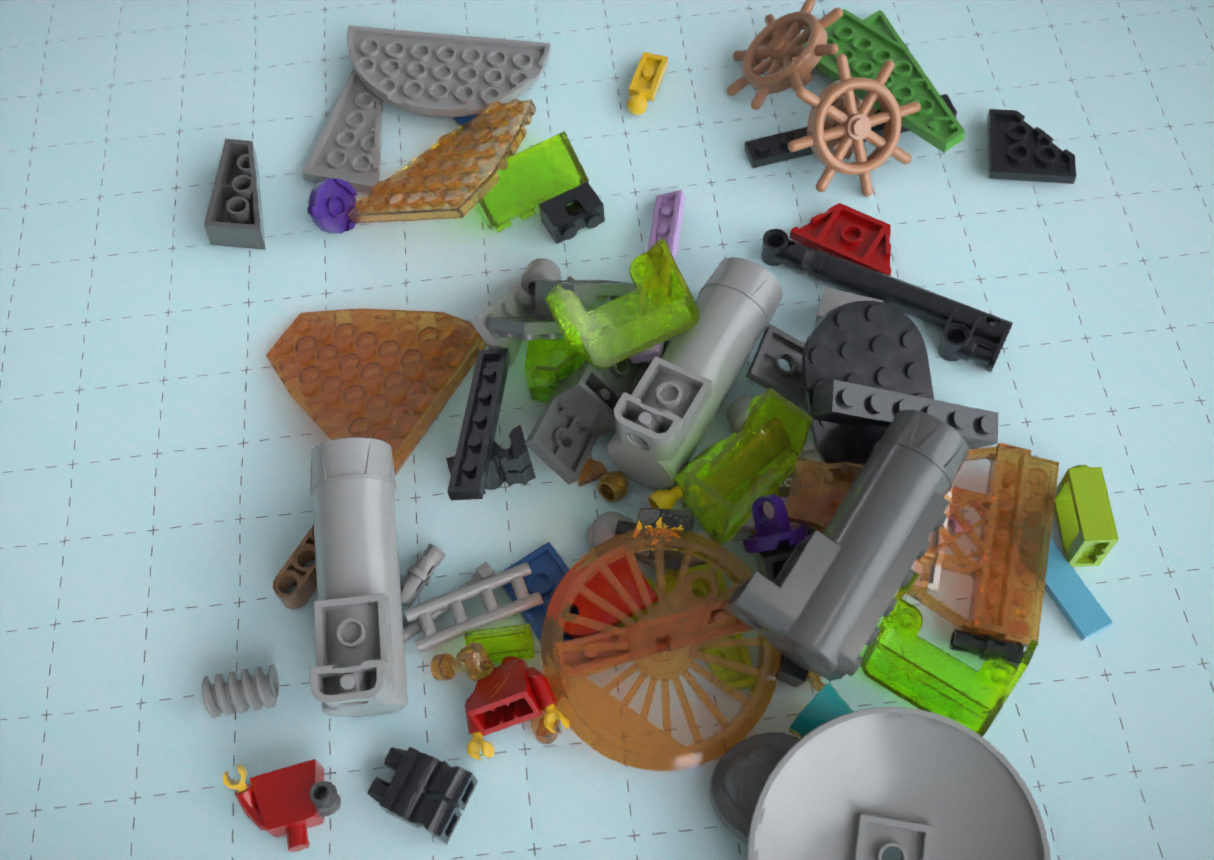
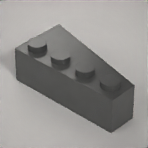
(235, 202)

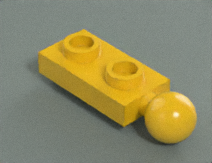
(646, 82)

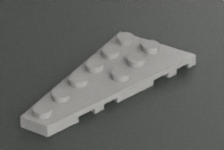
(350, 140)

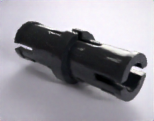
(985, 646)

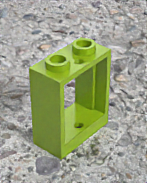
(1084, 516)

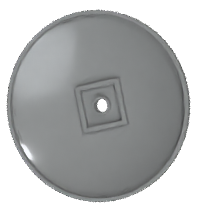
(897, 783)

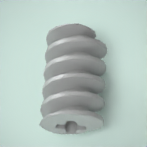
(241, 694)

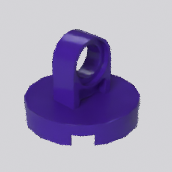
(330, 205)
(772, 531)

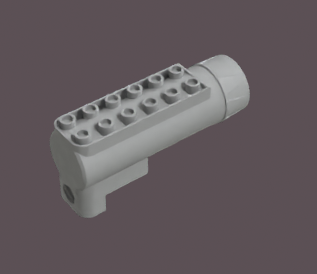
(686, 386)
(357, 580)

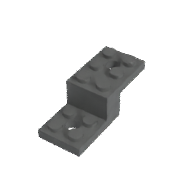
(543, 322)
(766, 368)
(580, 413)

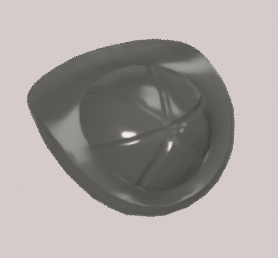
(741, 777)

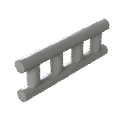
(454, 602)

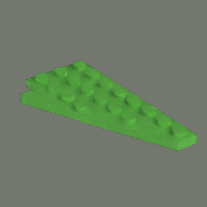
(867, 47)

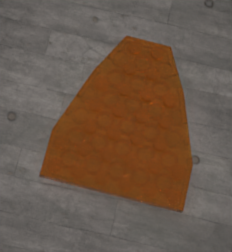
(451, 173)
(375, 370)

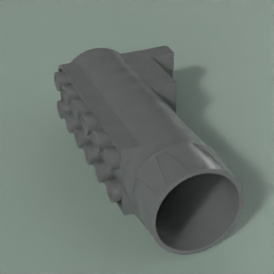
(847, 577)

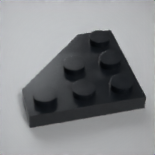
(1025, 152)

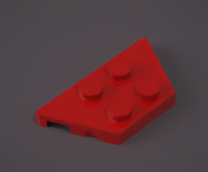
(849, 236)

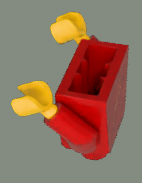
(507, 698)

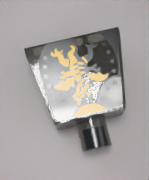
(659, 518)

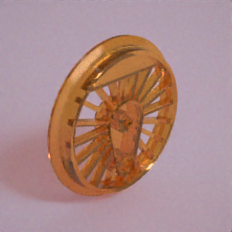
(681, 619)

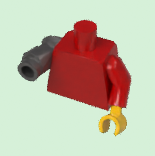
(287, 800)

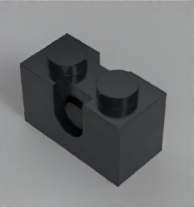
(564, 220)

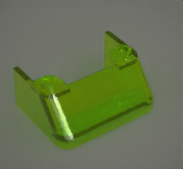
(935, 678)

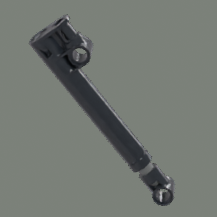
(976, 333)

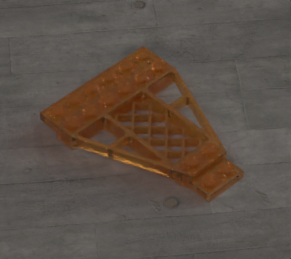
(1011, 543)

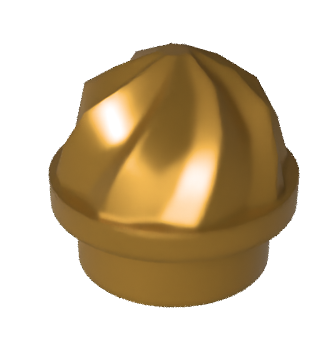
(613, 486)

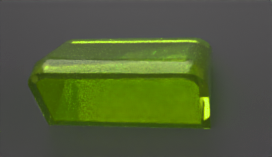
(531, 179)

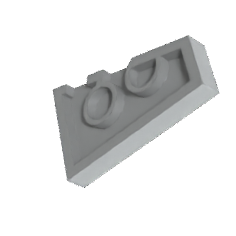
(513, 303)

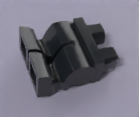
(509, 464)
(411, 790)

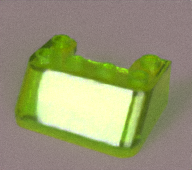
(633, 322)
(749, 466)

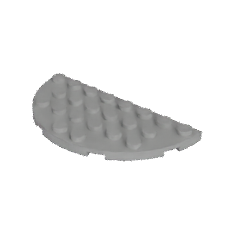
(443, 71)

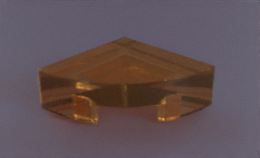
(591, 472)

